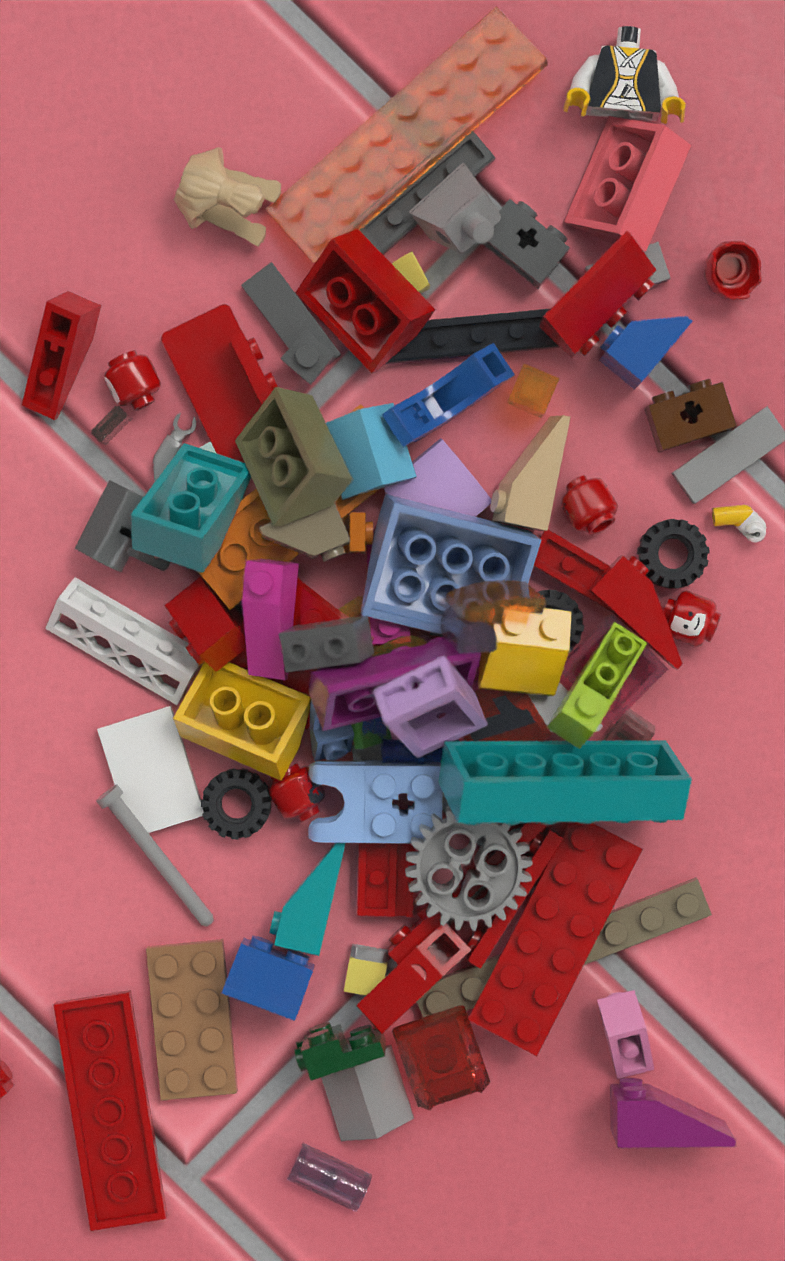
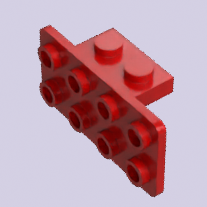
(219, 374)

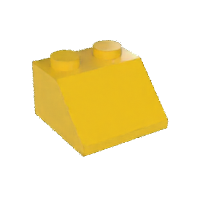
(528, 653)

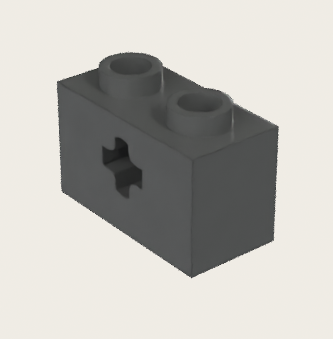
(531, 263)
(326, 643)

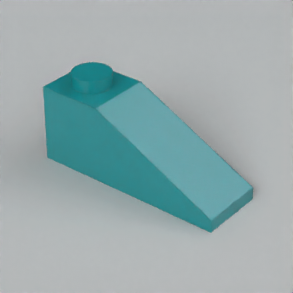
(307, 910)

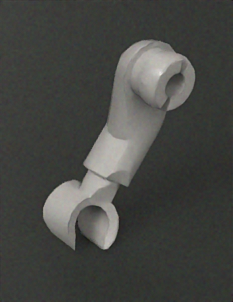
(170, 447)

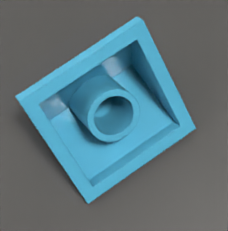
(370, 450)

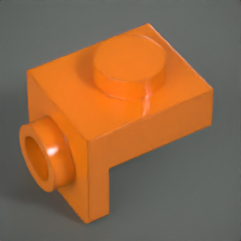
(358, 531)

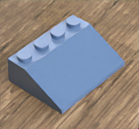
(431, 551)

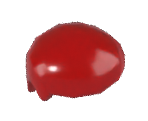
(733, 270)

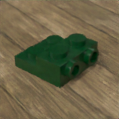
(329, 1051)

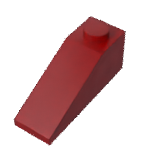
(59, 352)
(635, 602)

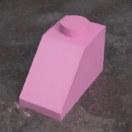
(626, 1033)

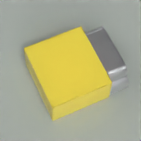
(365, 969)

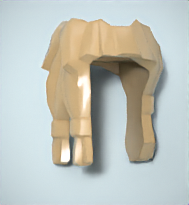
(223, 196)

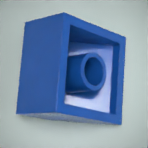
(640, 346)
(269, 977)

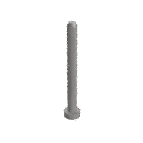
(112, 799)

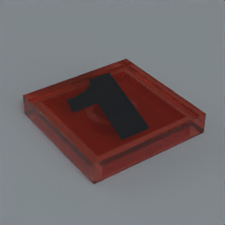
(508, 718)

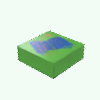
(370, 732)

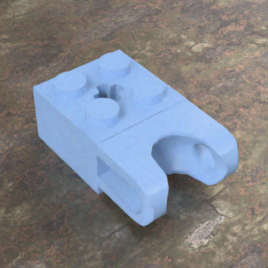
(368, 798)

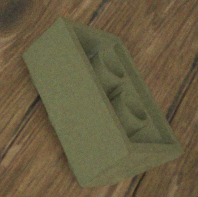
(292, 457)

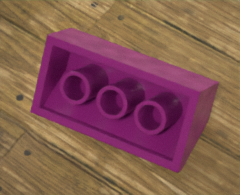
(346, 693)

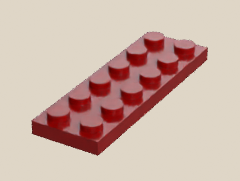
(555, 935)
(110, 1110)

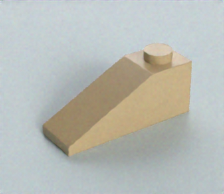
(530, 485)

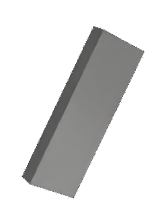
(730, 455)

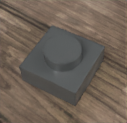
(308, 357)

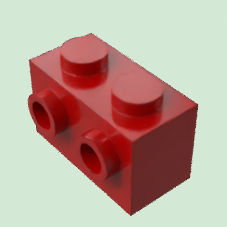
(206, 624)

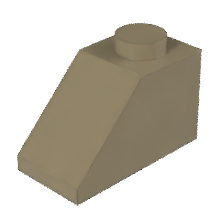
(312, 535)

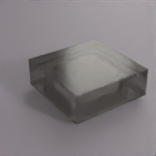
(111, 425)

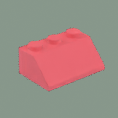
(628, 180)

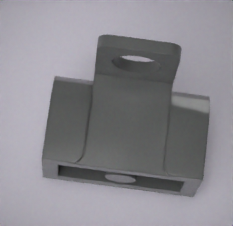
(109, 533)

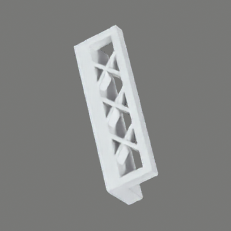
(127, 635)

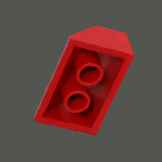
(599, 297)
(364, 299)

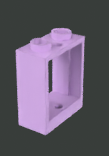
(438, 685)

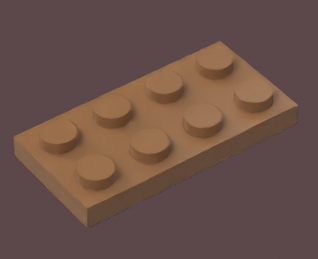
(191, 1019)

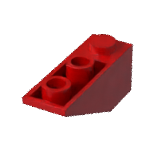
(413, 977)

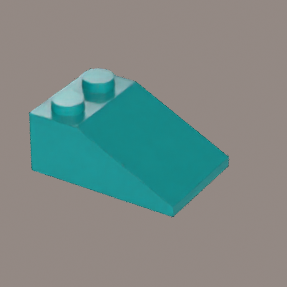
(190, 507)

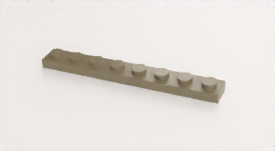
(623, 929)

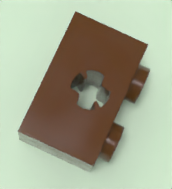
(712, 418)

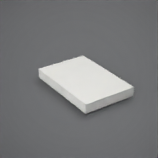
(152, 769)

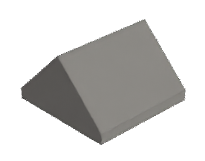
(368, 1098)

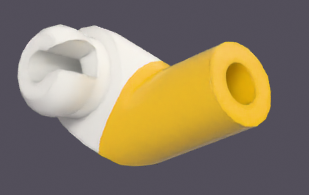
(743, 518)

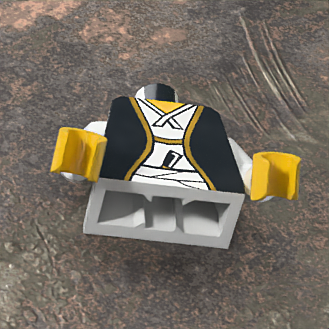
(625, 83)

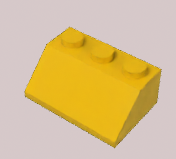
(244, 718)

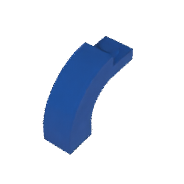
(448, 396)

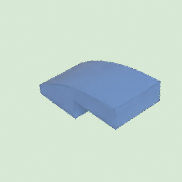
(330, 743)

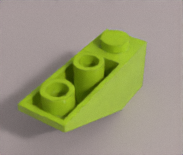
(597, 686)

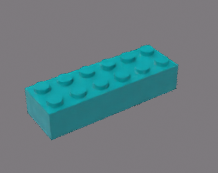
(563, 783)

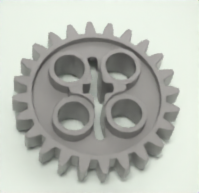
(500, 879)

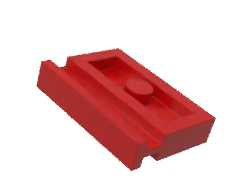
(383, 880)

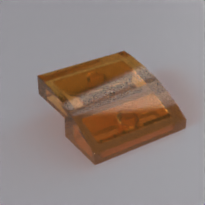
(488, 600)

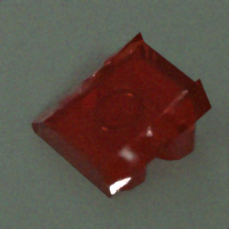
(441, 1057)

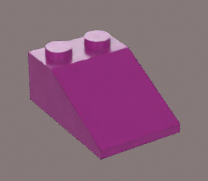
(654, 1119)

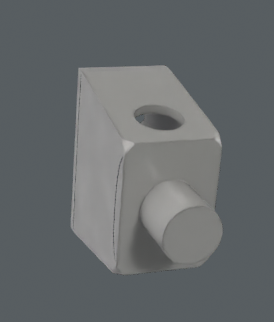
(457, 212)

